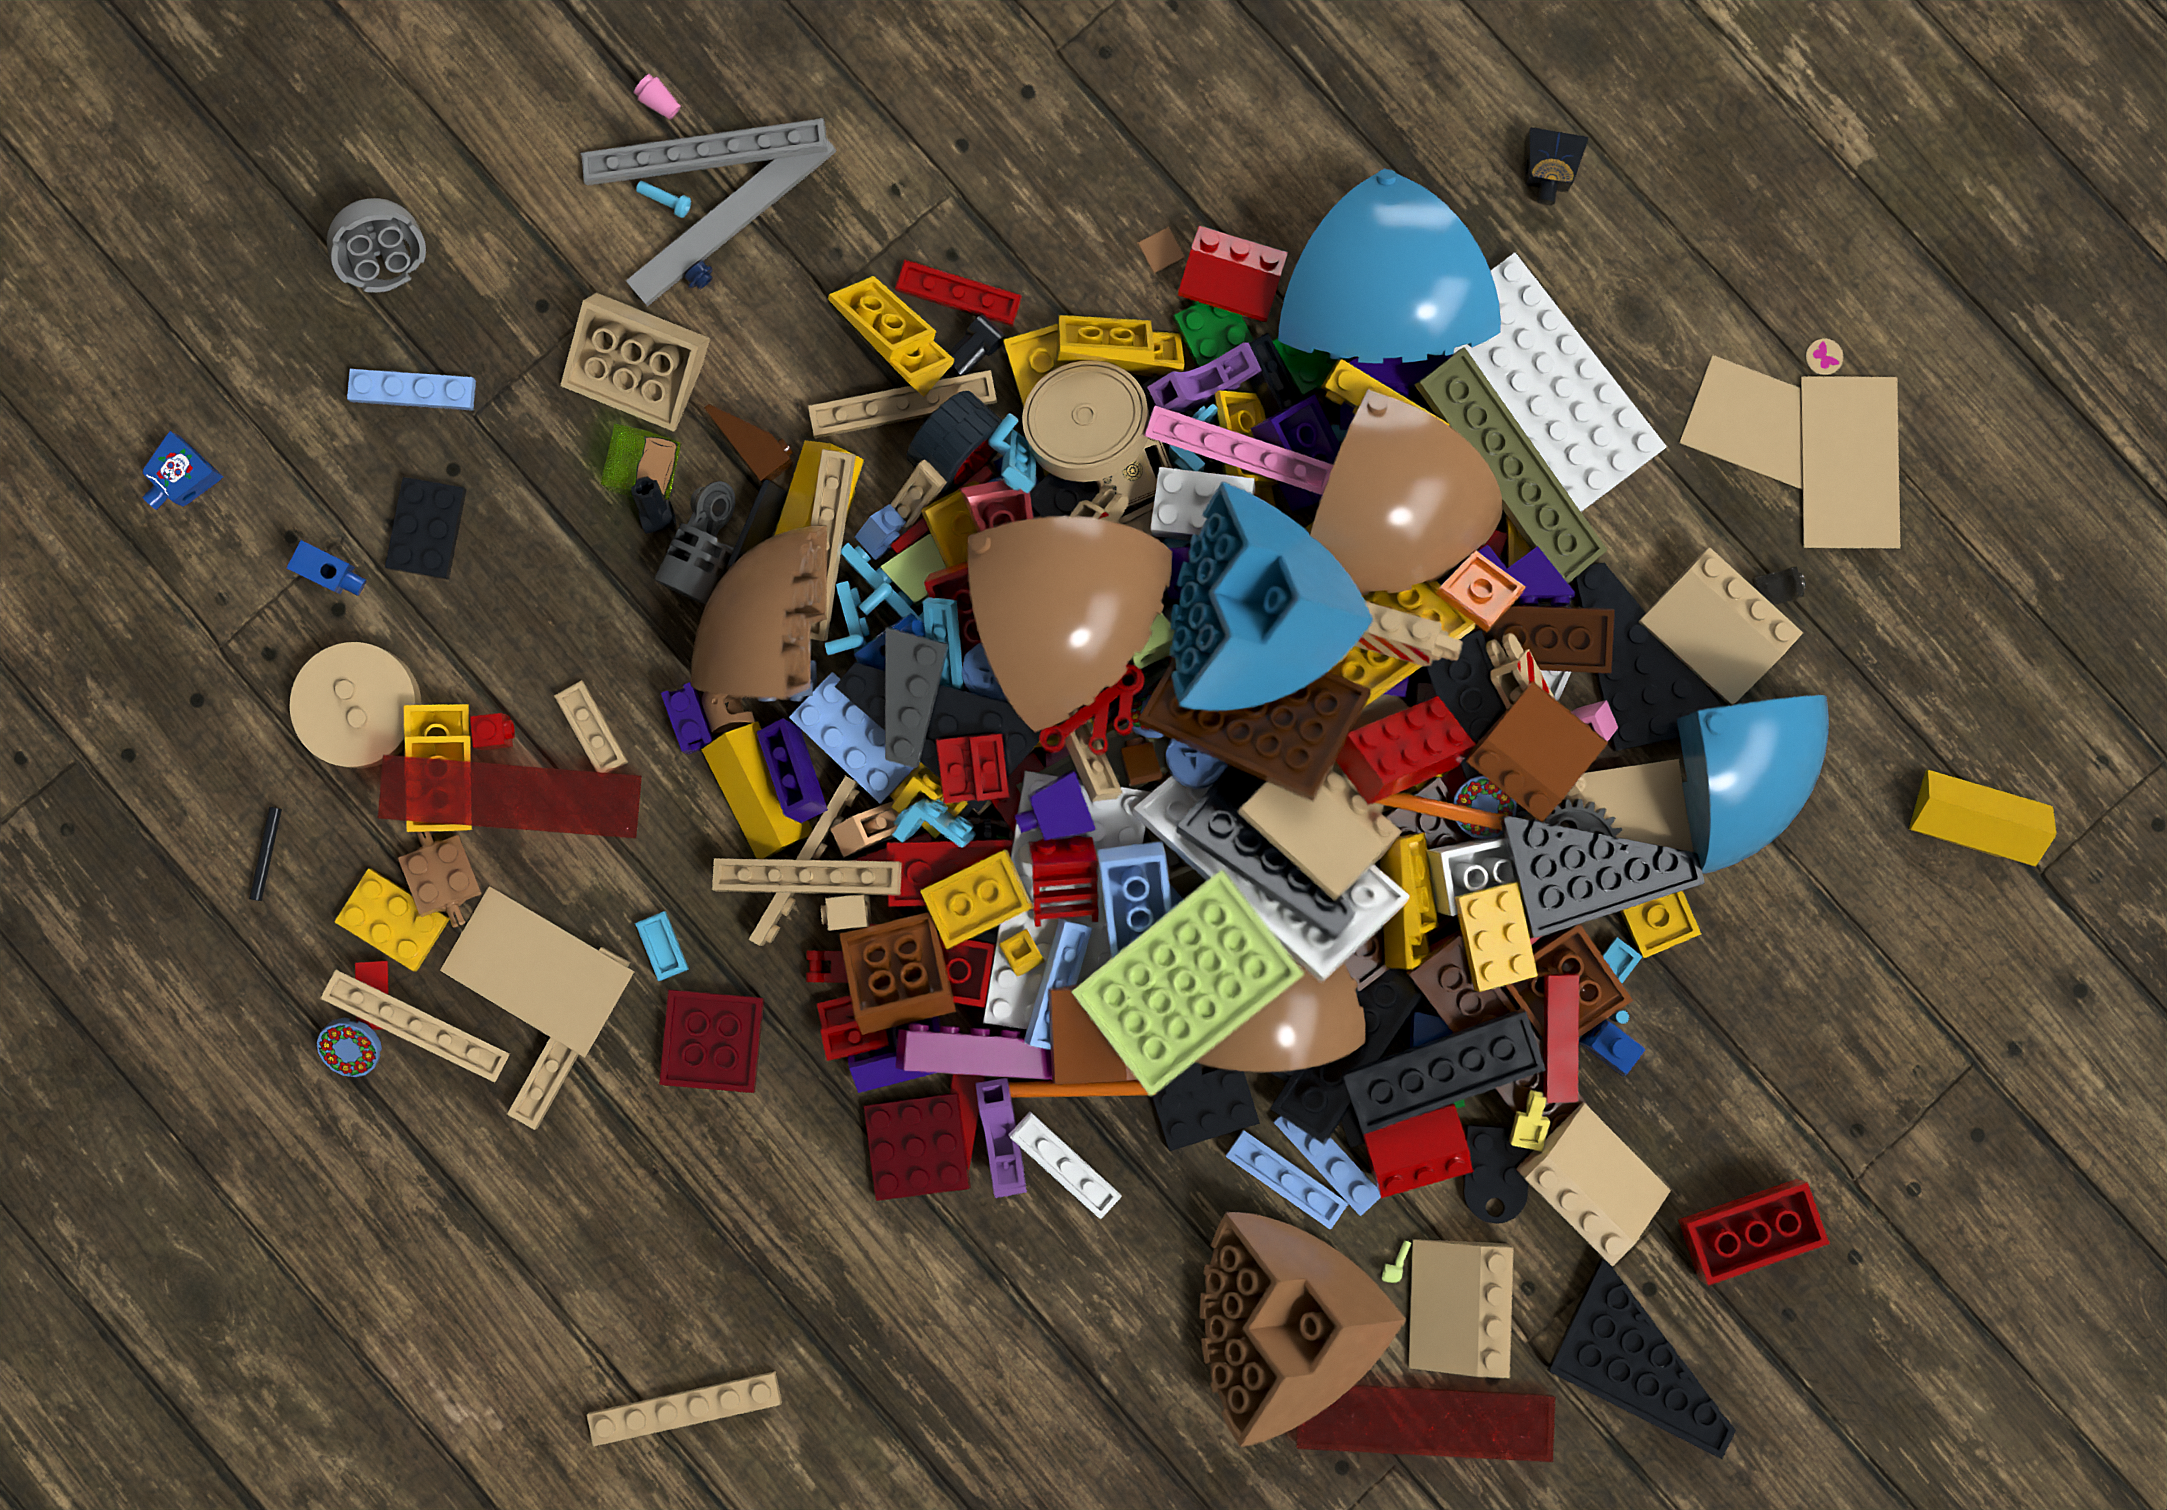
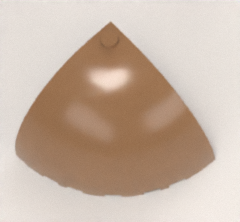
(1404, 498)
(1063, 607)
(761, 617)
(1297, 1029)
(1286, 1325)

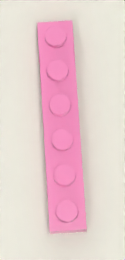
(1238, 450)

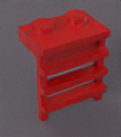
(1060, 864)

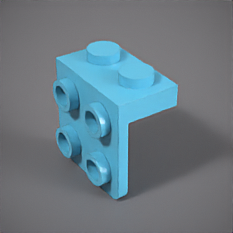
(1188, 460)
(935, 813)

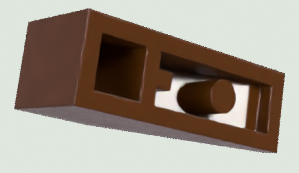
(756, 446)

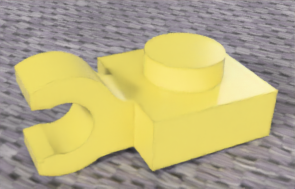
(1531, 1127)

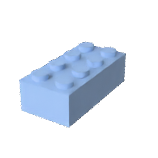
(850, 739)
(1133, 891)

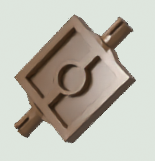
(440, 876)

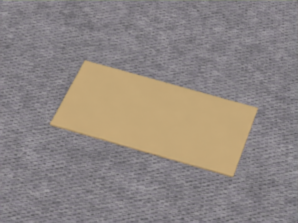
(1748, 421)
(1850, 462)
(1643, 800)
(537, 971)

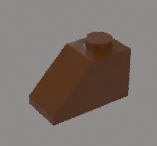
(1140, 762)

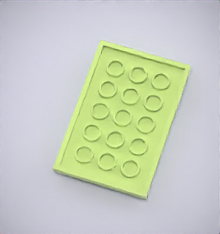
(1187, 982)

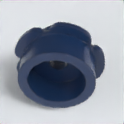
(699, 275)

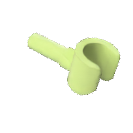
(1394, 1273)

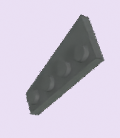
(911, 687)

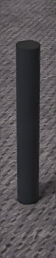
(265, 854)

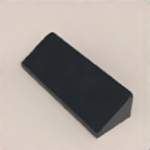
(1273, 383)
(761, 519)

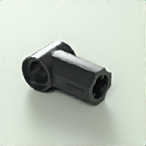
(980, 340)
(653, 509)

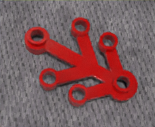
(1100, 710)

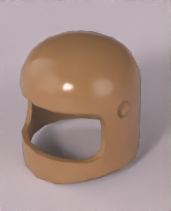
(721, 718)

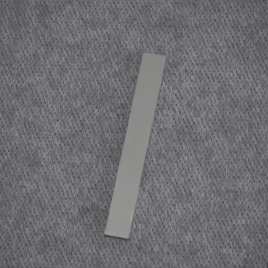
(704, 152)
(723, 223)

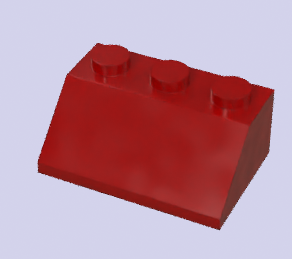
(1232, 273)
(1418, 1151)

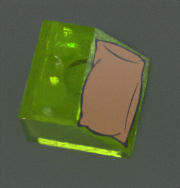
(636, 455)

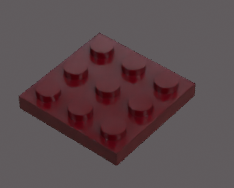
(711, 1041)
(917, 1147)

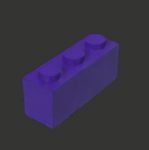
(792, 771)

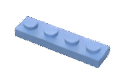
(411, 389)
(1060, 971)
(1334, 1166)
(1286, 1179)

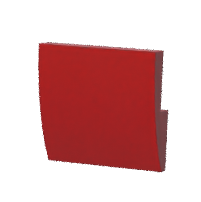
(972, 768)
(841, 1031)

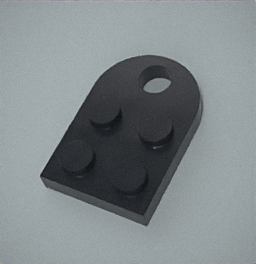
(1494, 1173)

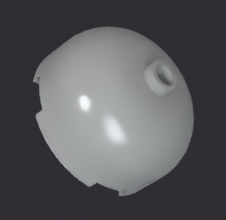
(370, 230)

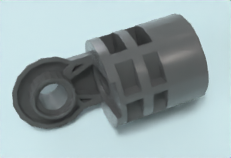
(694, 556)

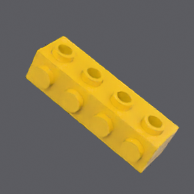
(1350, 385)

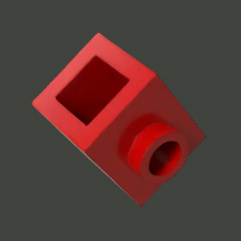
(492, 731)

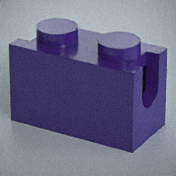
(688, 718)

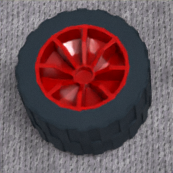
(956, 439)

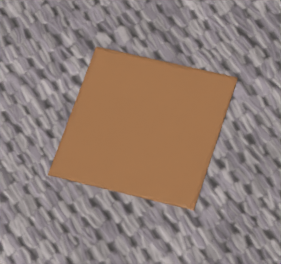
(1161, 250)

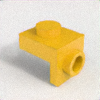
(909, 792)

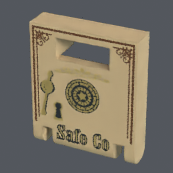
(1138, 478)

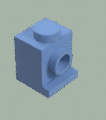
(880, 531)

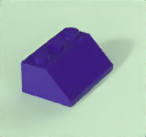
(1304, 431)
(877, 1066)

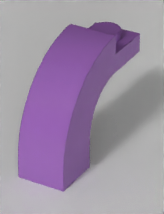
(1197, 387)
(998, 1121)

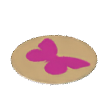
(1824, 356)

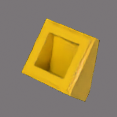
(1021, 952)

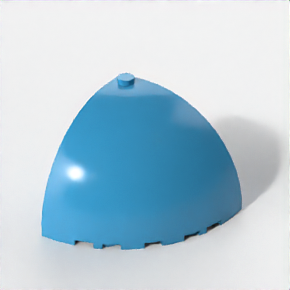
(1390, 279)
(1258, 607)
(1749, 773)

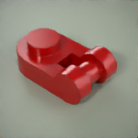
(838, 969)

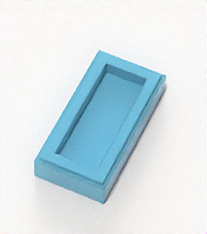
(662, 946)

